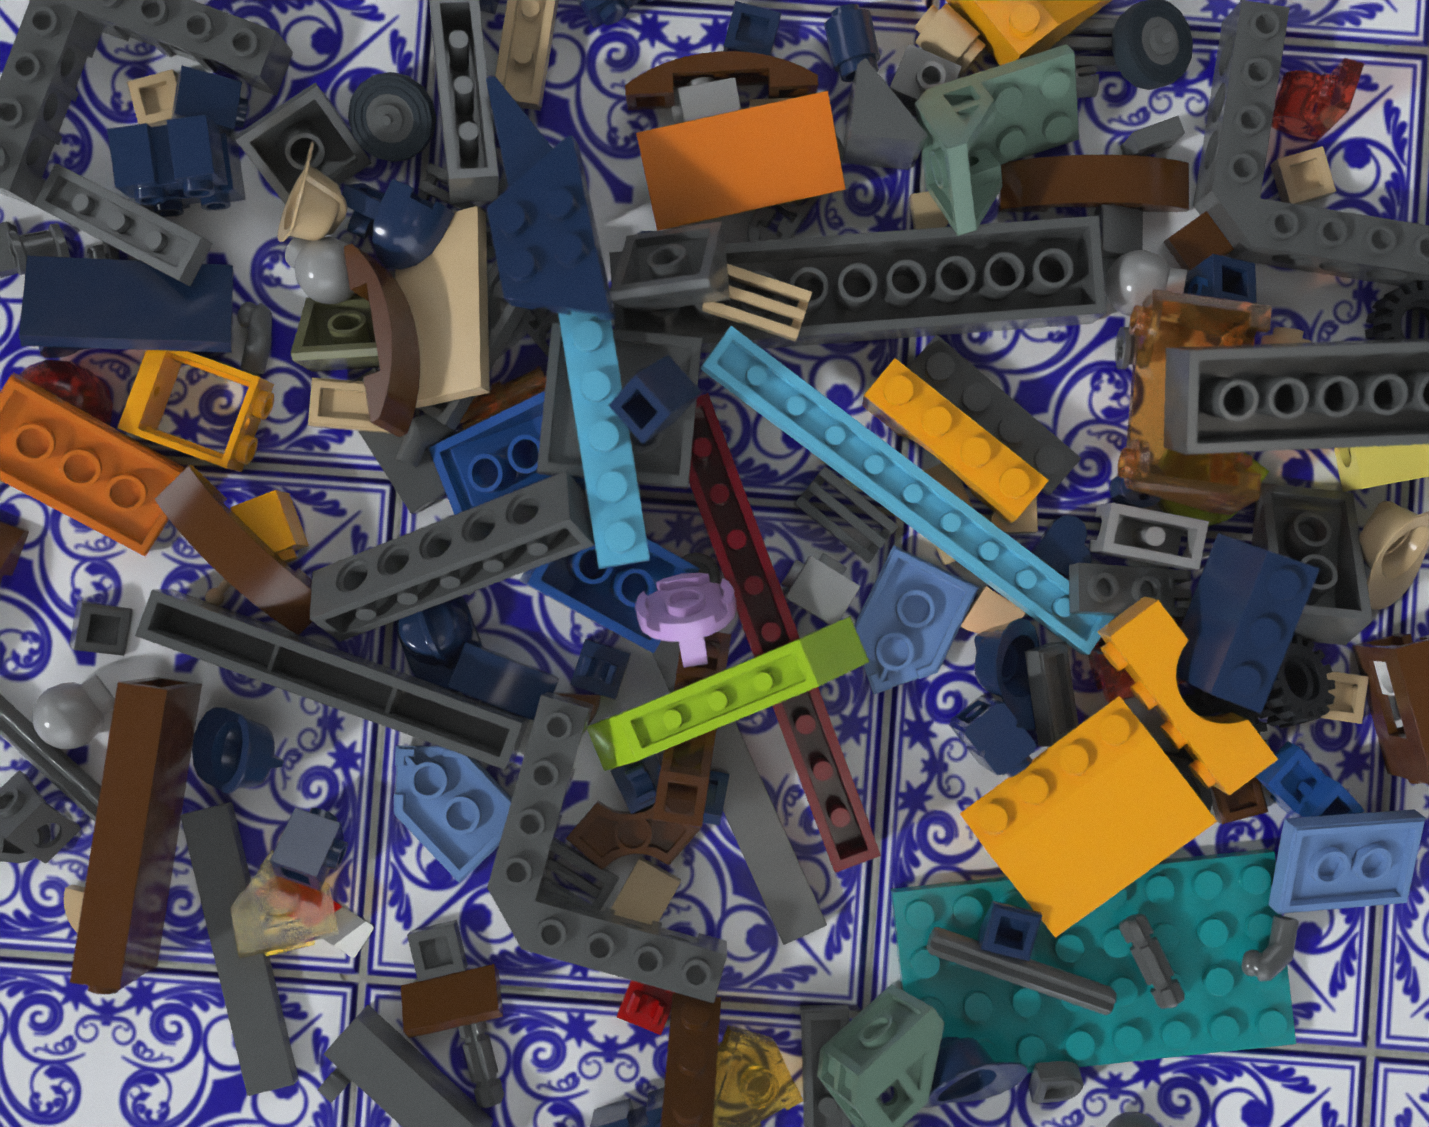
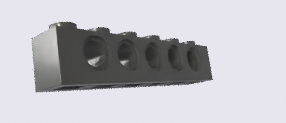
(452, 557)

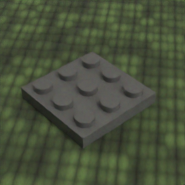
(657, 462)

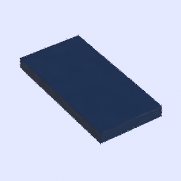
(125, 306)

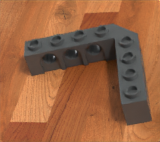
(63, 33)
(1235, 166)
(565, 930)

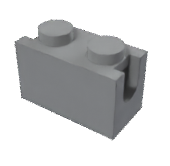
(1149, 536)

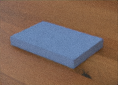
(1346, 861)

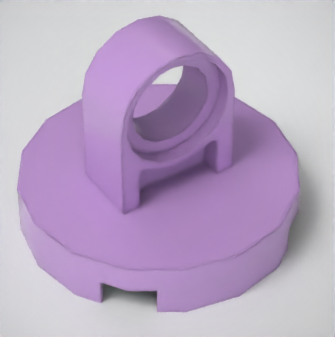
(687, 611)

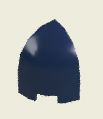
(407, 227)

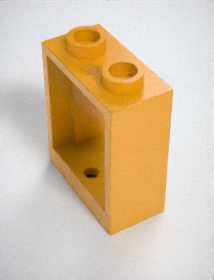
(152, 392)

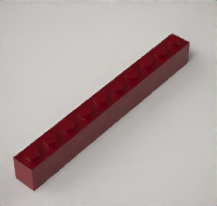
(770, 626)

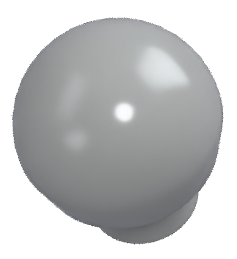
(320, 268)
(1136, 275)
(72, 713)

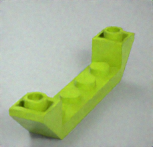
(728, 695)

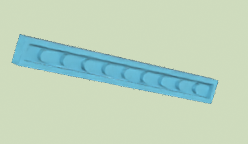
(900, 487)

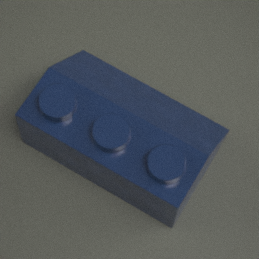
(1242, 621)

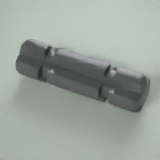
(1152, 961)
(481, 1064)

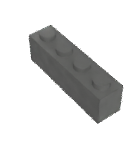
(464, 100)

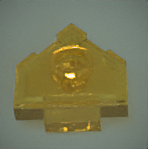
(280, 914)
(751, 1080)

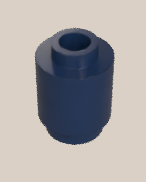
(851, 40)

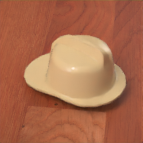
(313, 206)
(1394, 549)

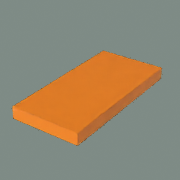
(741, 160)
(82, 465)

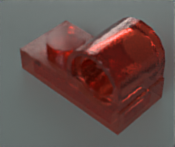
(1313, 102)

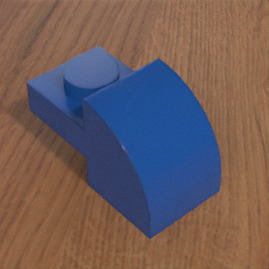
(1303, 787)

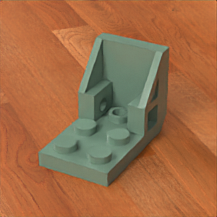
(992, 121)
(883, 1046)

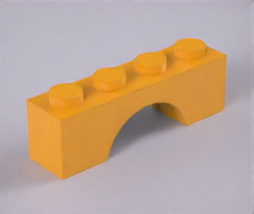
(971, 452)
(1148, 646)

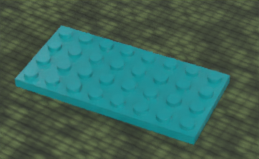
(1199, 910)

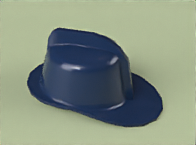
(435, 639)
(1003, 668)
(232, 750)
(969, 1073)

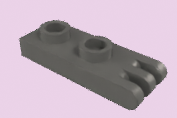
(1114, 588)

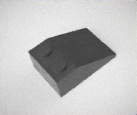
(1324, 533)

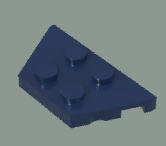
(550, 238)

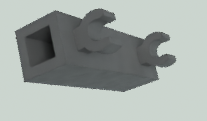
(397, 1077)

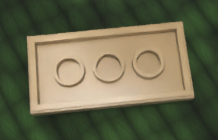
(451, 311)

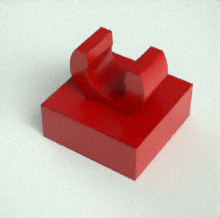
(646, 1006)

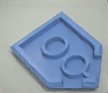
(910, 619)
(449, 805)

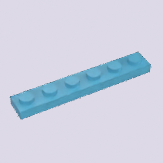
(603, 440)

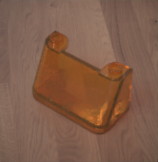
(1199, 481)

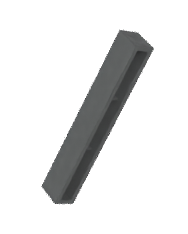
(332, 677)

